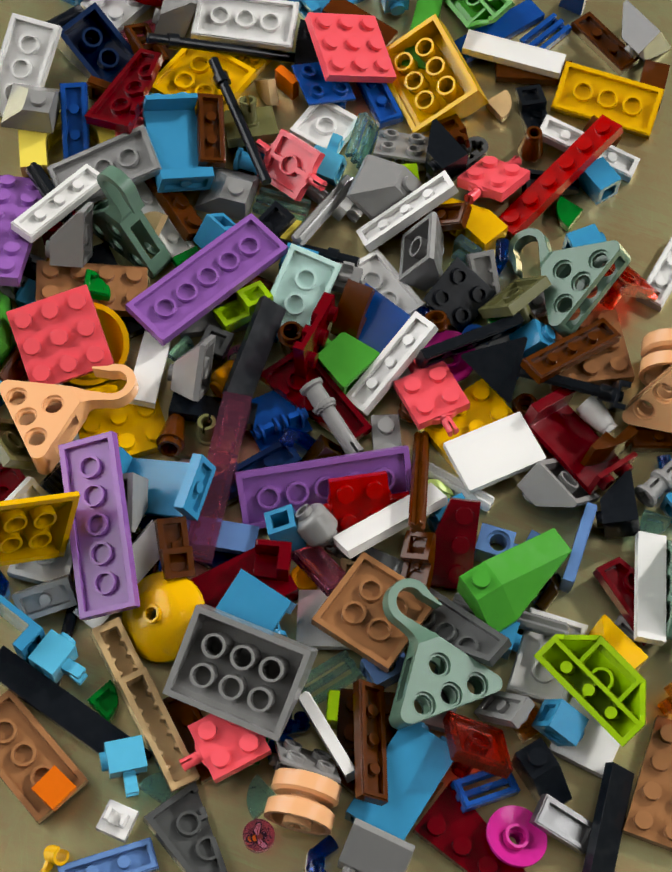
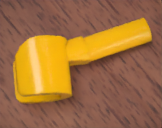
(54, 856)

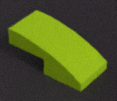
(240, 311)

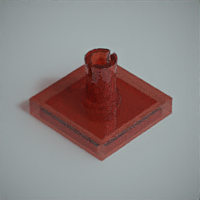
(630, 284)
(476, 746)

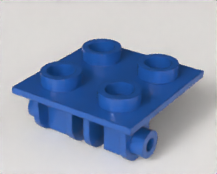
(319, 91)
(273, 416)

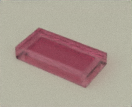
(319, 567)

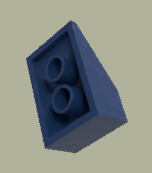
(95, 44)

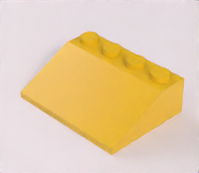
(441, 88)
(36, 527)

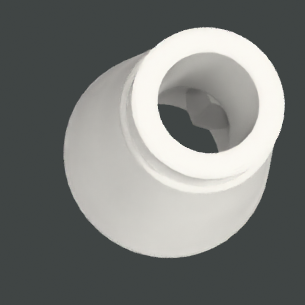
(596, 415)

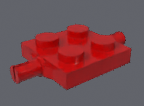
(359, 497)

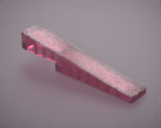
(224, 455)

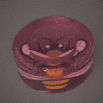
(258, 836)

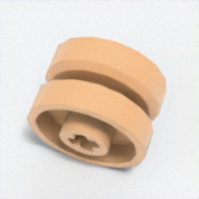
(656, 355)
(303, 801)

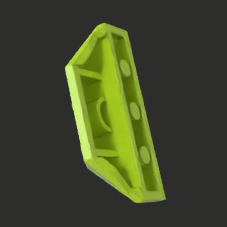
(598, 681)

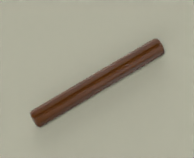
(419, 482)

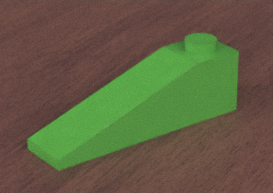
(510, 581)

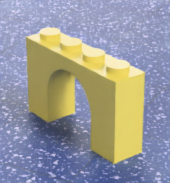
(37, 145)

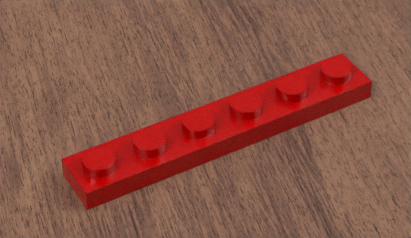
(560, 175)

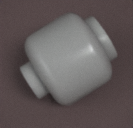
(316, 524)

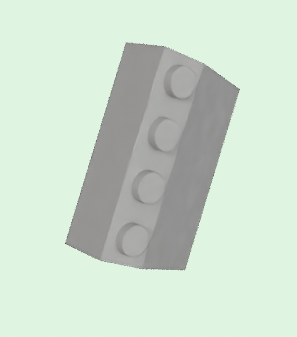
(239, 671)

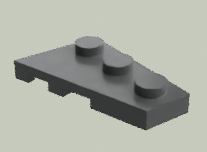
(185, 832)

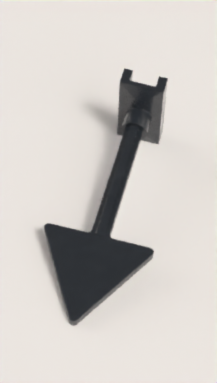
(501, 367)

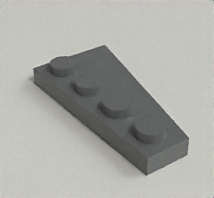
(466, 631)

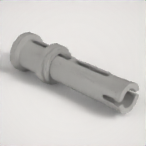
(324, 407)
(658, 483)

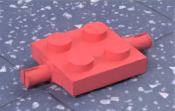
(292, 164)
(493, 179)
(432, 396)
(224, 747)

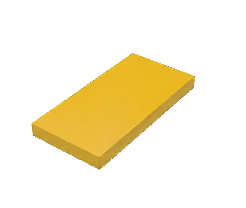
(594, 92)

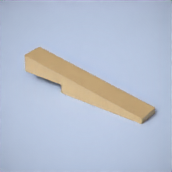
(143, 702)

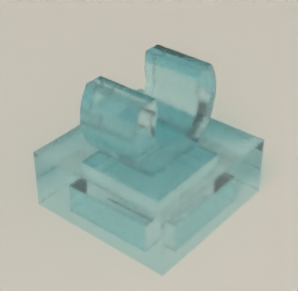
(463, 246)

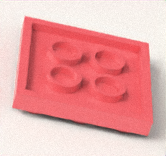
(350, 48)
(60, 337)

